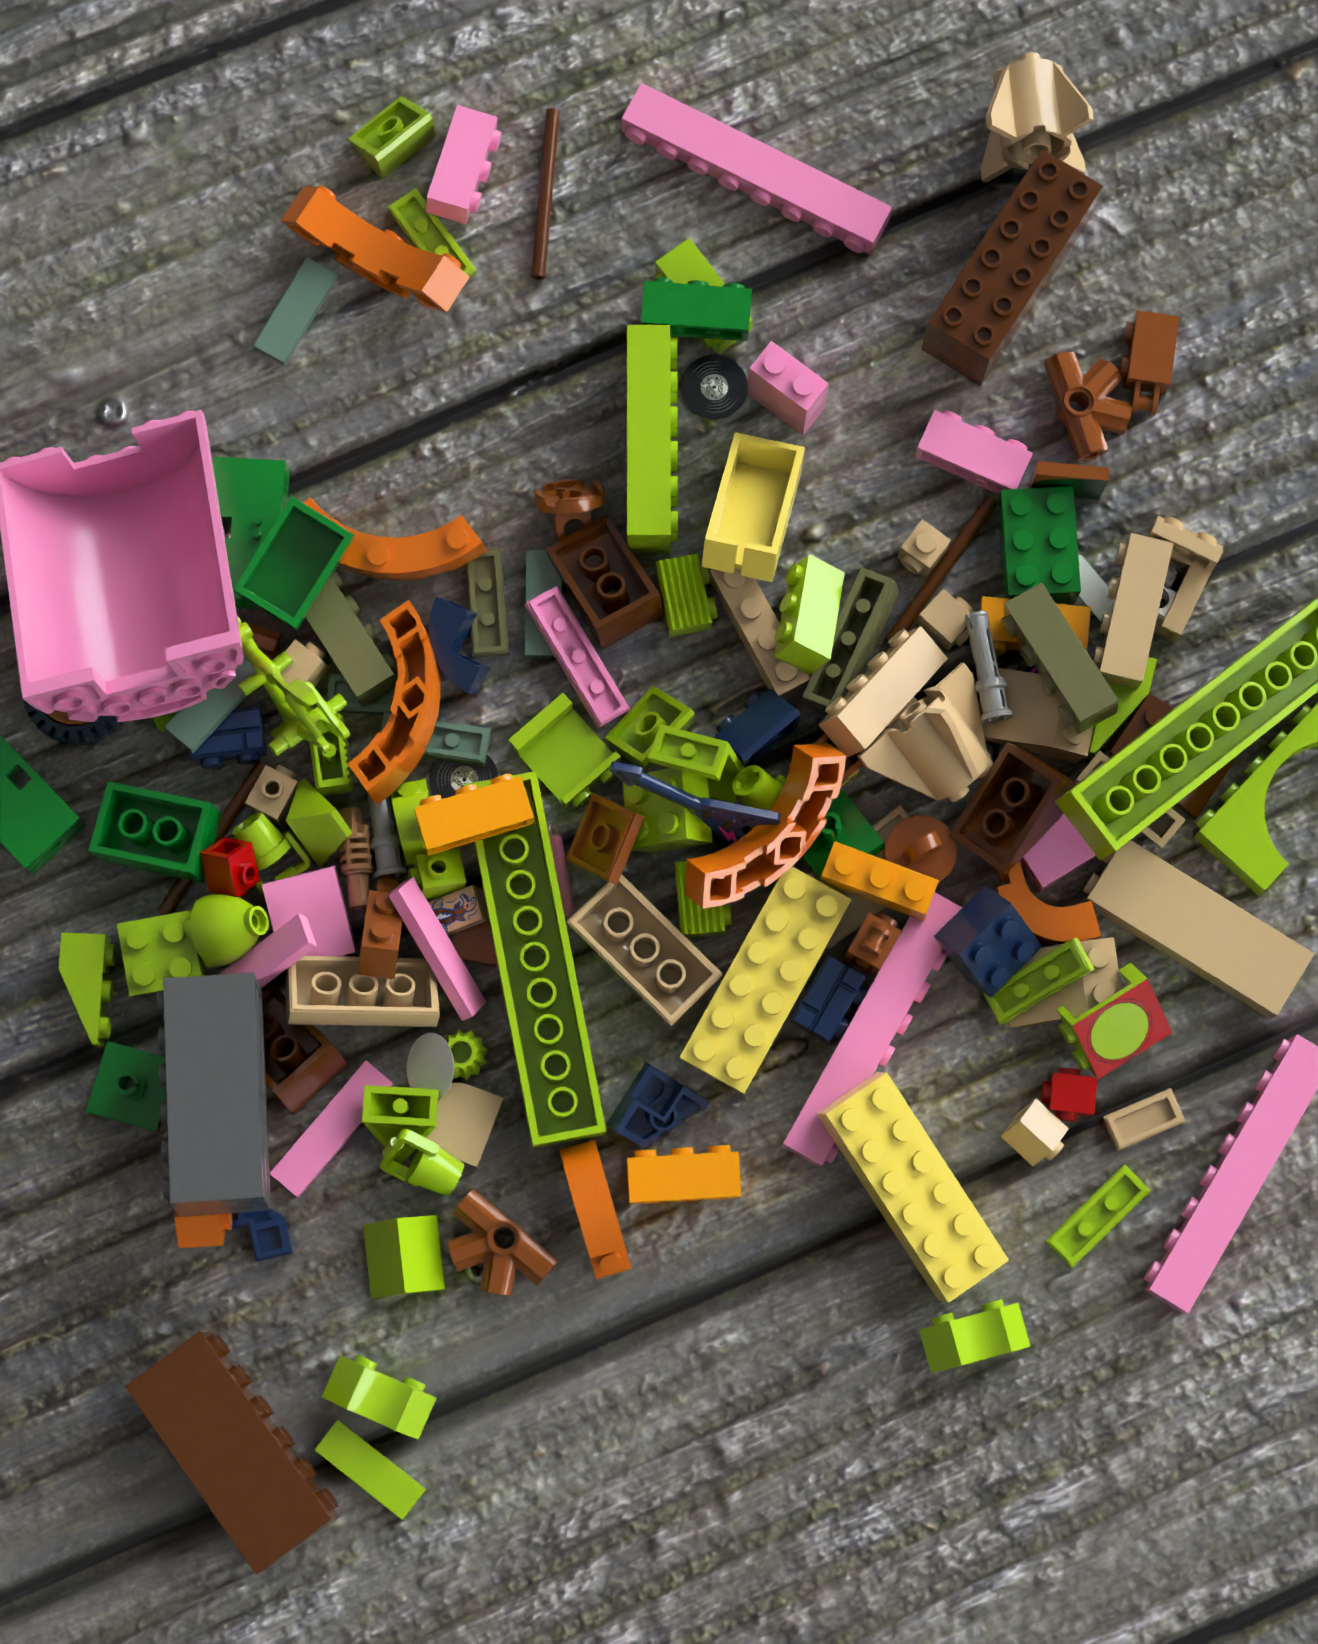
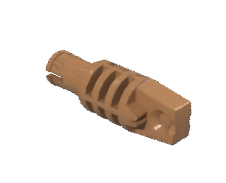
(356, 858)

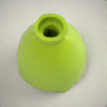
(224, 928)

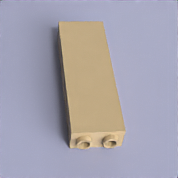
(1198, 928)

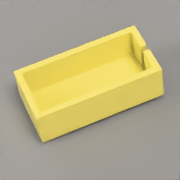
(753, 507)

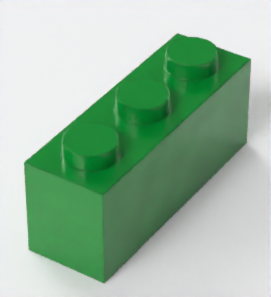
(698, 308)

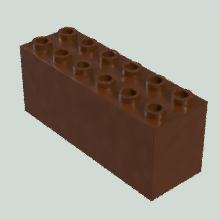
(1011, 267)
(233, 1450)

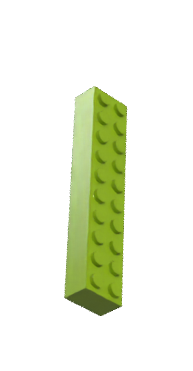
(1197, 736)
(539, 980)

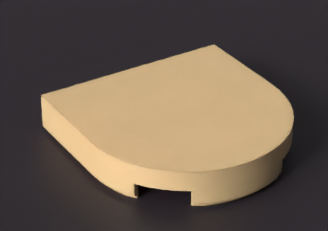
(466, 1122)

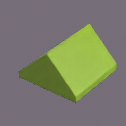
(393, 136)
(638, 728)
(404, 1256)

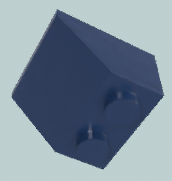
(759, 727)

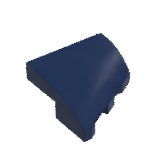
(653, 1106)

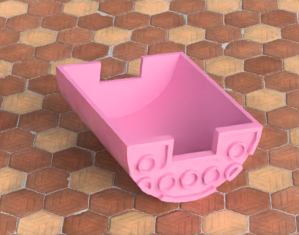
(120, 575)

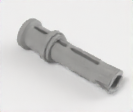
(990, 683)
(385, 841)

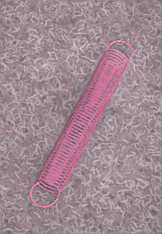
(561, 874)

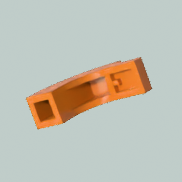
(1048, 923)
(595, 1209)

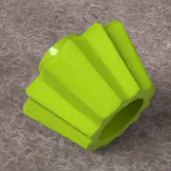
(467, 1053)

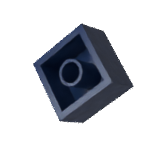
(988, 941)

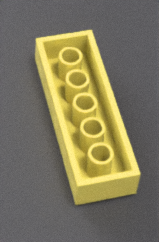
(765, 979)
(912, 1187)

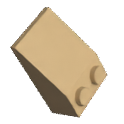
(1036, 721)
(1083, 993)

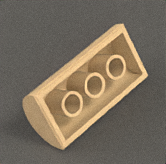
(645, 950)
(332, 993)

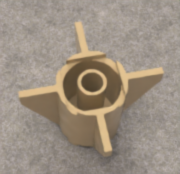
(1031, 112)
(935, 741)

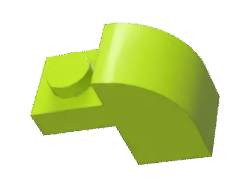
(404, 801)

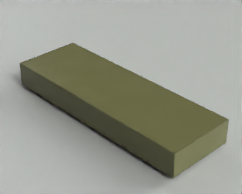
(487, 600)

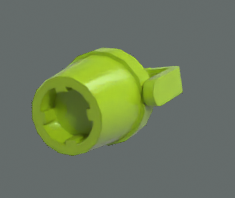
(757, 788)
(270, 845)
(430, 1168)

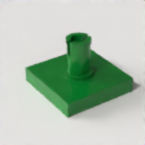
(846, 826)
(128, 1087)

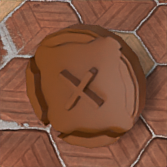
(569, 501)
(922, 846)

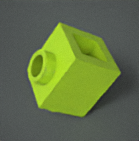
(438, 873)

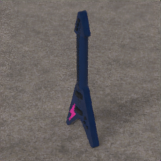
(720, 816)

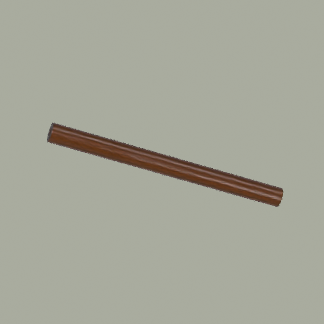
(545, 194)
(944, 566)
(228, 817)

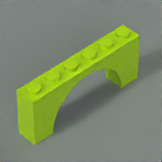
(1239, 828)

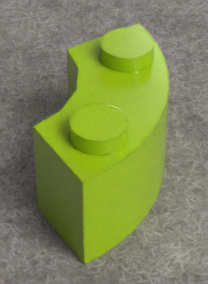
(974, 1337)
(378, 1396)

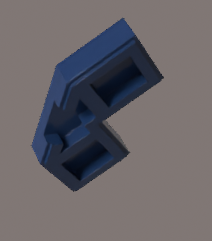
(267, 1233)

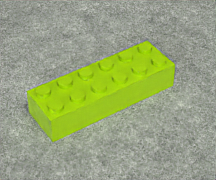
(649, 435)

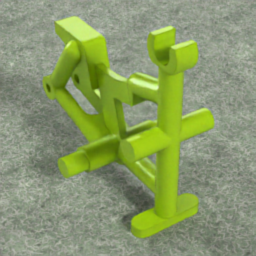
(295, 707)

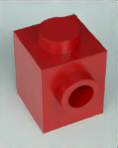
(230, 867)
(1069, 1094)

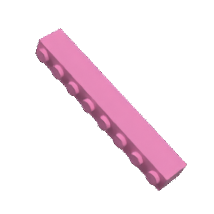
(755, 169)
(873, 1027)
(1237, 1176)

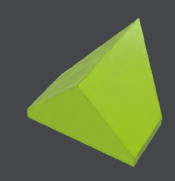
(316, 823)
(398, 1108)

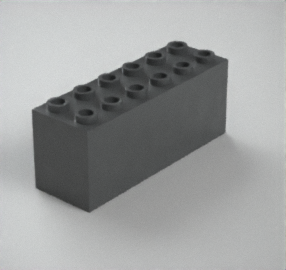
(214, 1095)

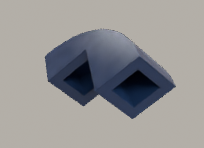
(447, 633)

